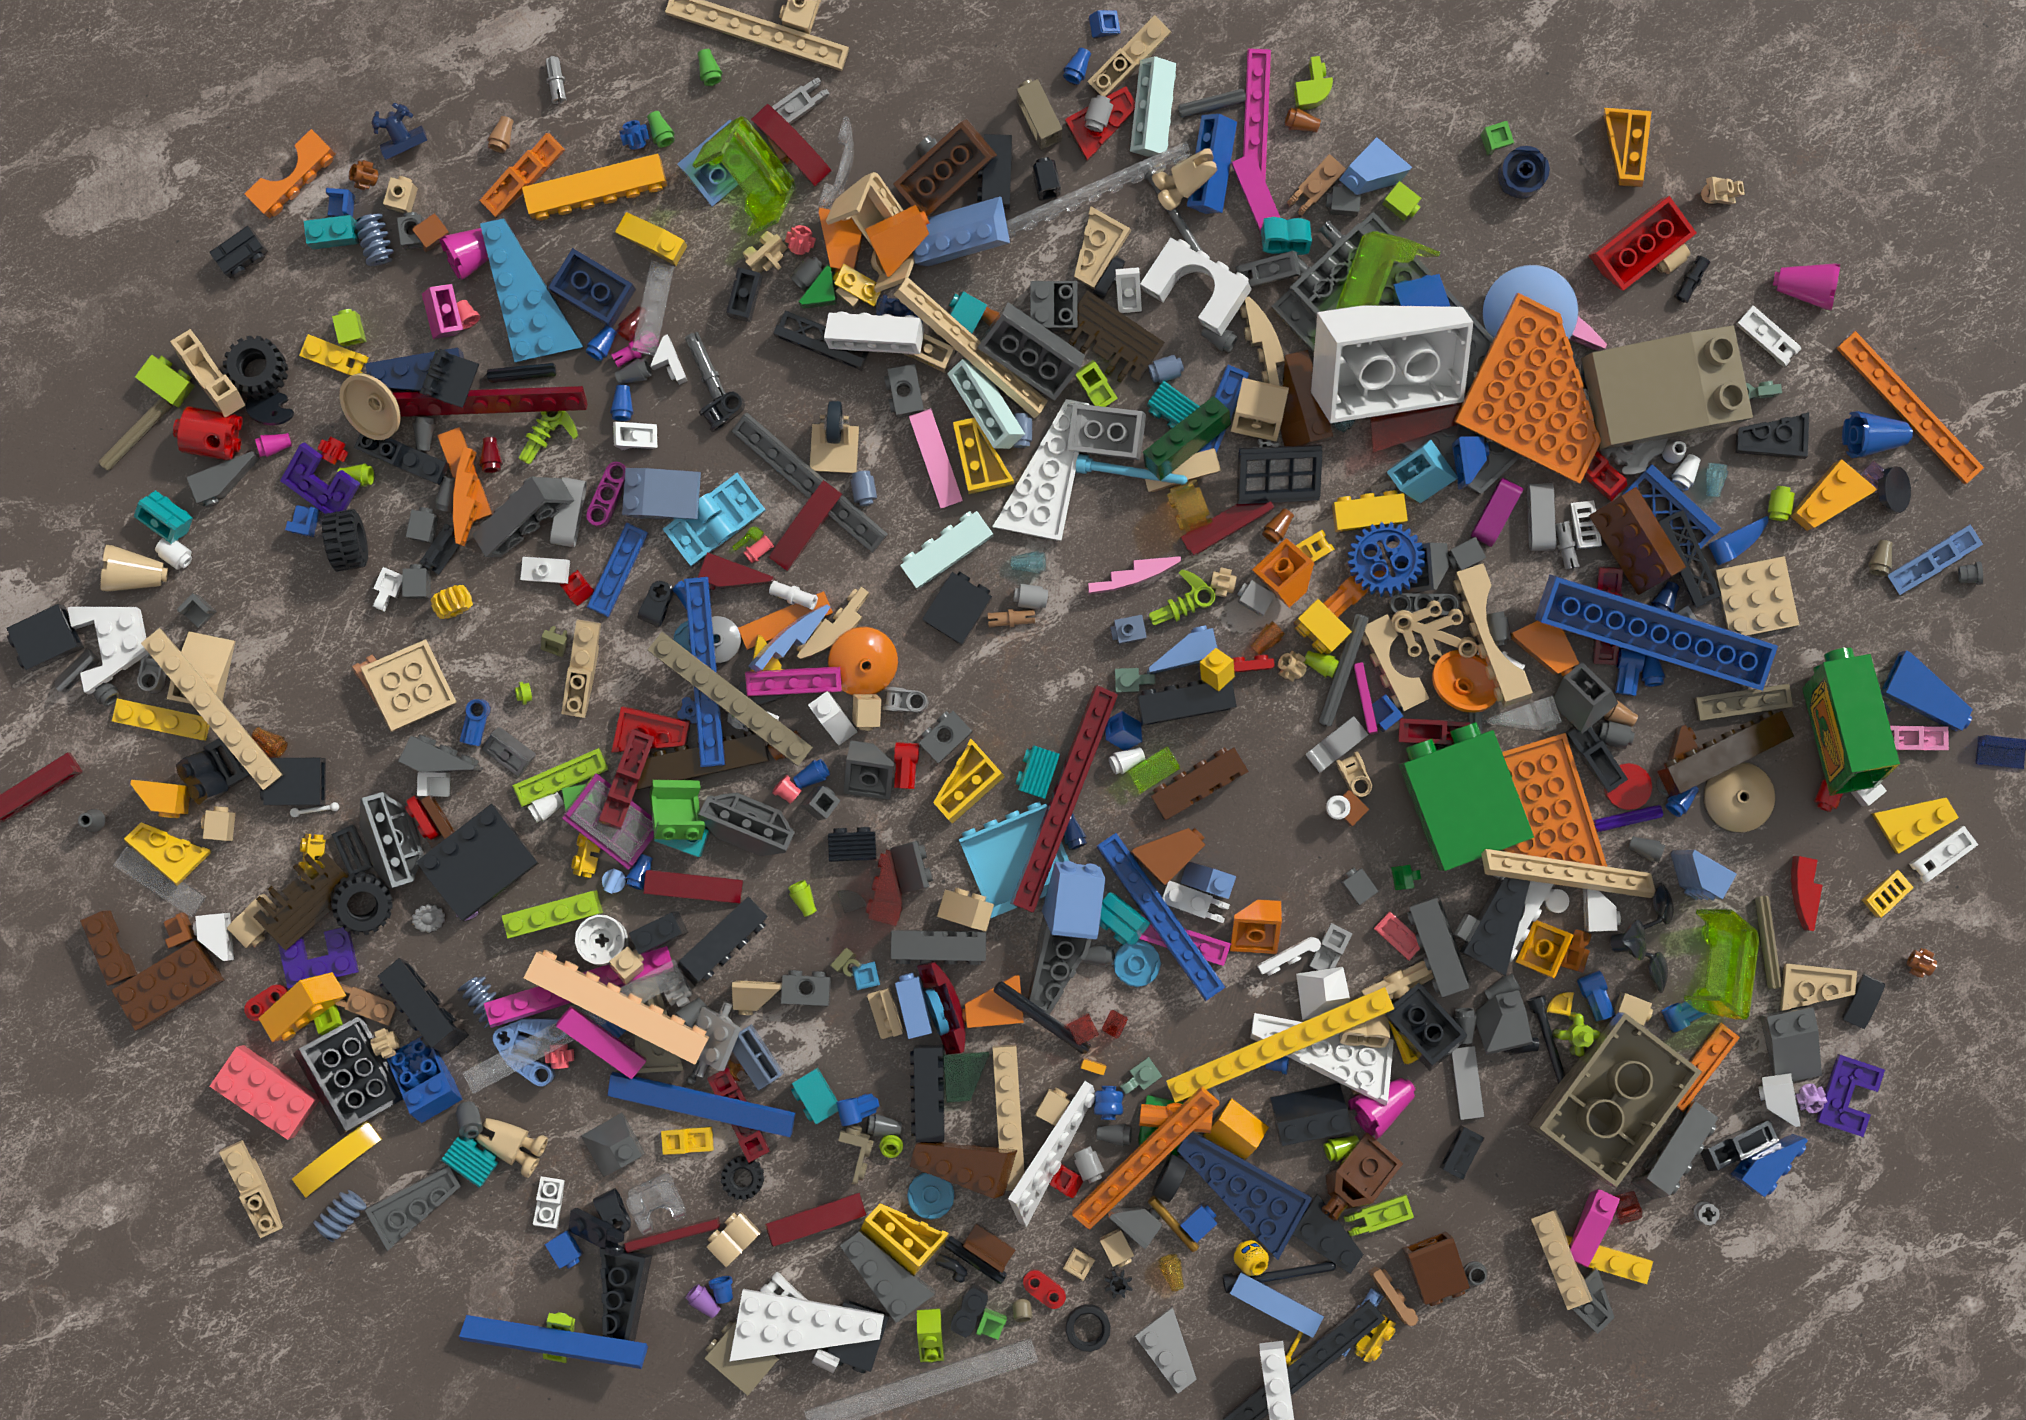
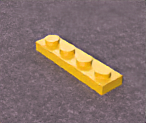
(160, 719)
(1620, 1263)

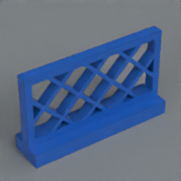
(1680, 501)

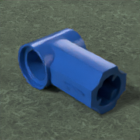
(1629, 666)
(473, 724)
(1595, 991)
(1680, 1015)
(854, 1109)

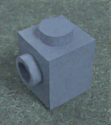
(1128, 629)

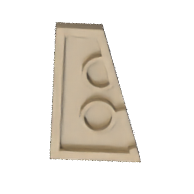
(1100, 245)
(1812, 984)

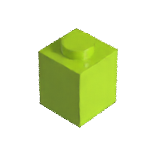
(1402, 201)
(348, 328)

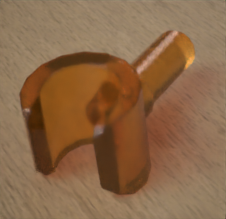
(734, 1069)

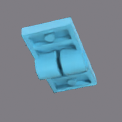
(719, 518)

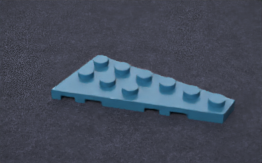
(528, 308)

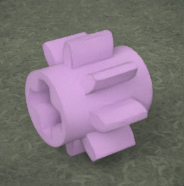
(1811, 1098)

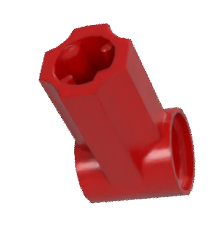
(906, 759)

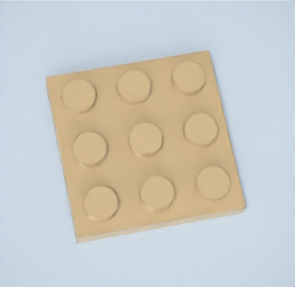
(1757, 597)
(408, 685)

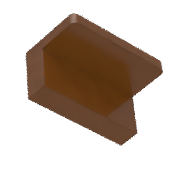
(439, 818)
(989, 1247)

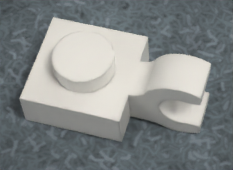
(388, 584)

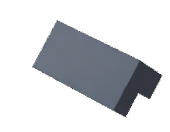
(756, 1058)

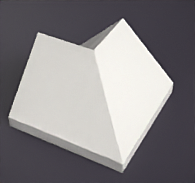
(1321, 991)

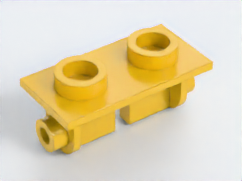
(856, 284)
(313, 847)
(583, 861)
(1372, 1346)

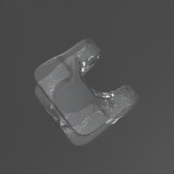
(651, 1195)

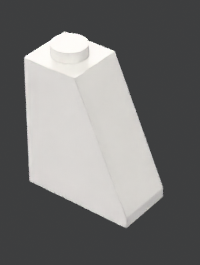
(832, 718)

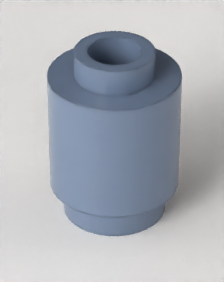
(1166, 369)
(1026, 425)
(863, 488)

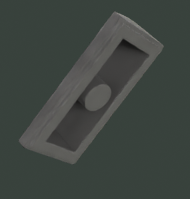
(72, 675)
(508, 751)

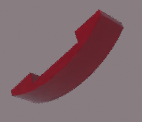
(791, 144)
(934, 977)
(750, 1140)

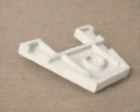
(119, 640)

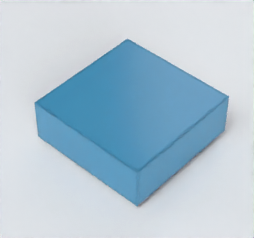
(866, 975)

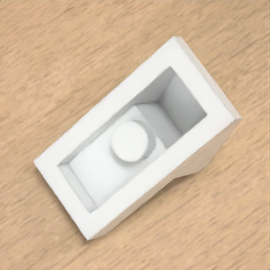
(1128, 290)
(667, 355)
(634, 435)

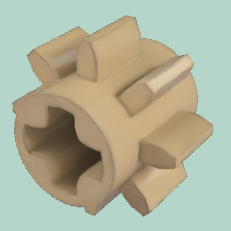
(1223, 582)
(1292, 666)
(385, 1043)

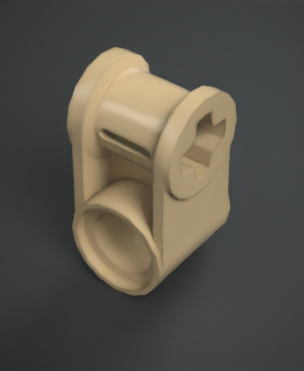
(1354, 773)

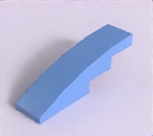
(1935, 559)
(795, 633)
(1276, 1305)

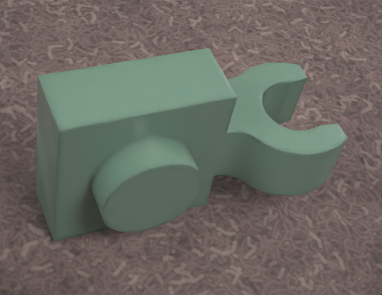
(1765, 390)
(1129, 679)
(1143, 1074)

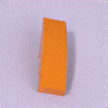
(523, 173)
(463, 506)

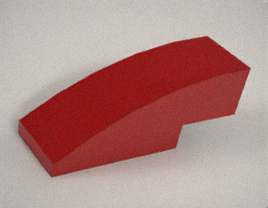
(1605, 477)
(1804, 891)

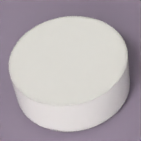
(1337, 807)
(1558, 901)

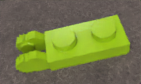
(1381, 1215)

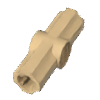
(1402, 981)

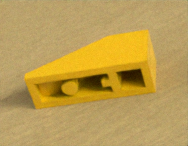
(652, 238)

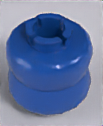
(1108, 1103)

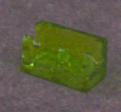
(1153, 769)

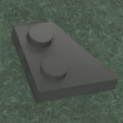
(1598, 1311)

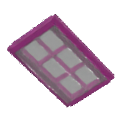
(623, 844)

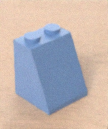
(1074, 900)

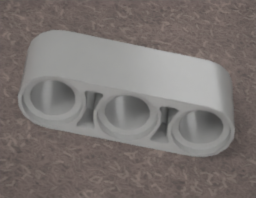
(1541, 517)
(567, 521)

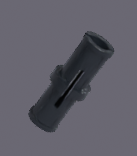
(1692, 279)

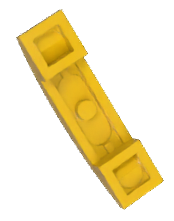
(336, 1158)

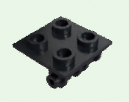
(449, 378)

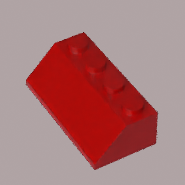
(1643, 243)

